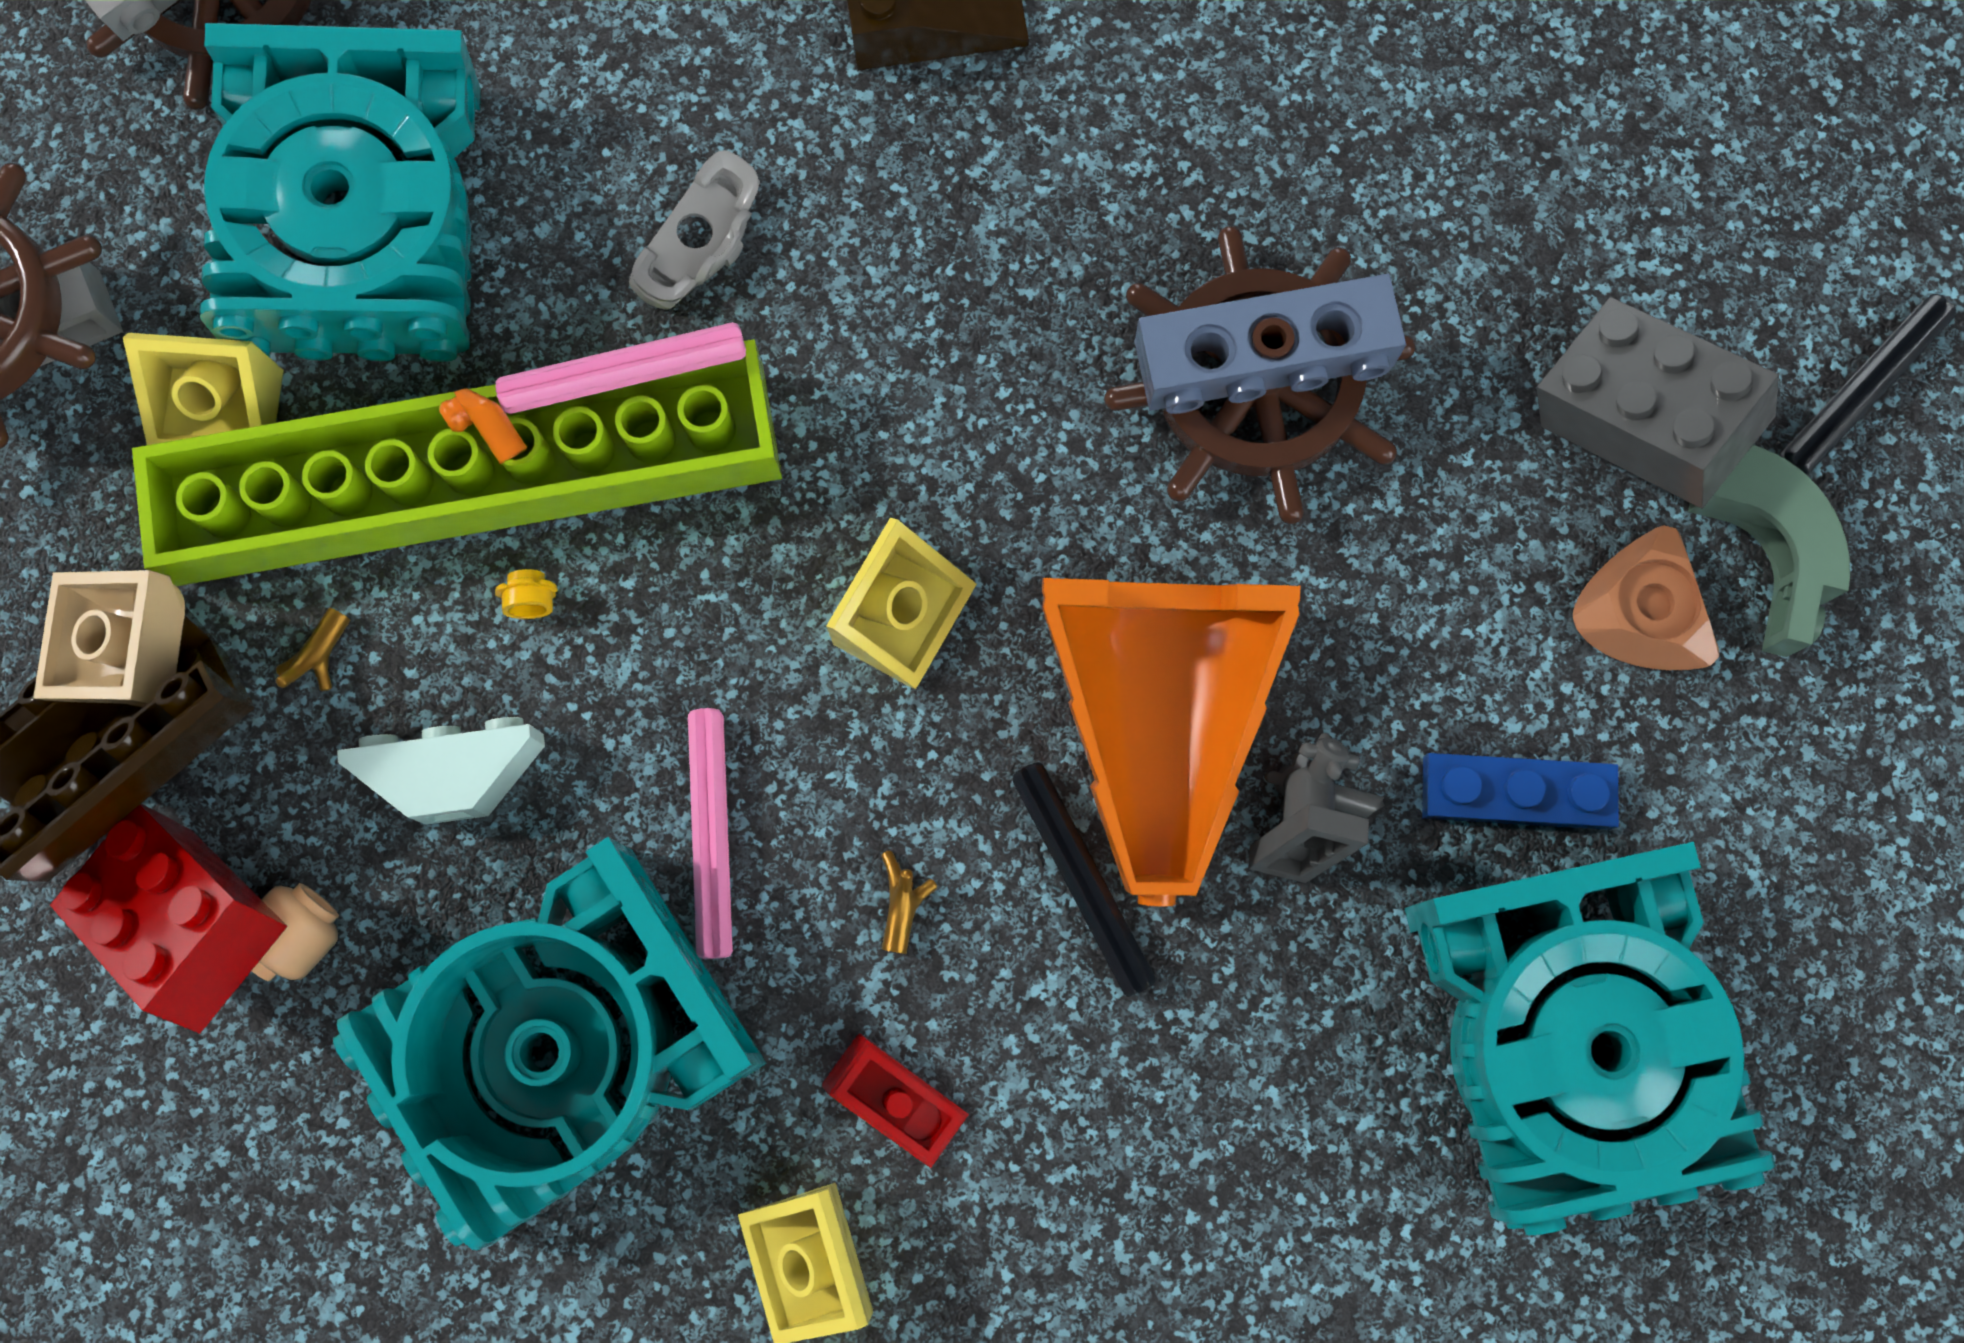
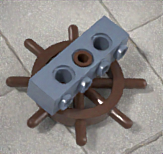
(1270, 351)

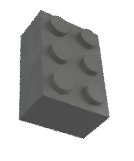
(1657, 401)

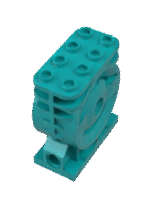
(311, 119)
(417, 1039)
(1660, 1049)

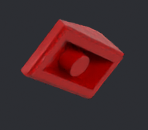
(894, 1100)

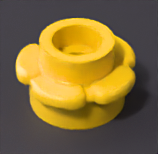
(526, 594)

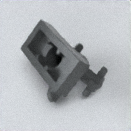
(1312, 828)

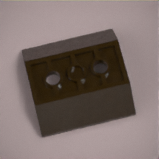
(89, 765)

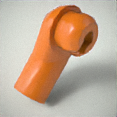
(488, 418)

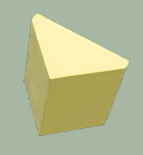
(200, 385)
(900, 605)
(806, 1266)

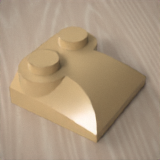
(109, 637)

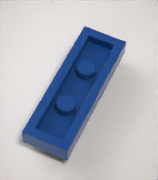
(1520, 791)

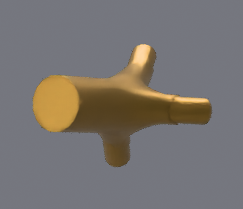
(315, 652)
(902, 904)

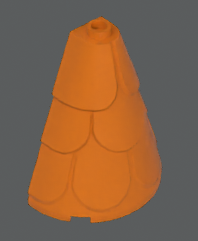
(1167, 710)

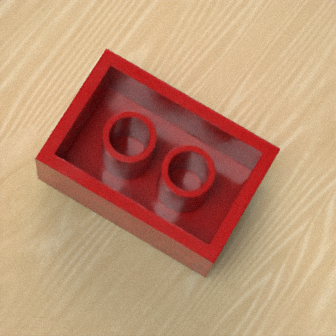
(167, 918)

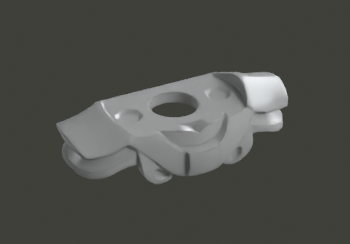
(723, 198)

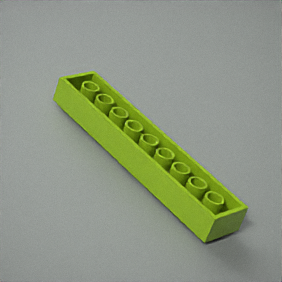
(407, 479)

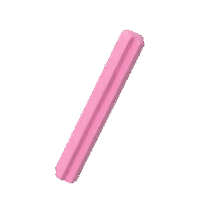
(620, 368)
(710, 834)

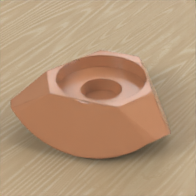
(1648, 607)

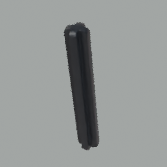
(1869, 383)
(1083, 879)

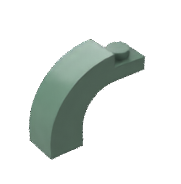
(1798, 535)

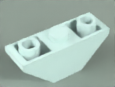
(446, 771)

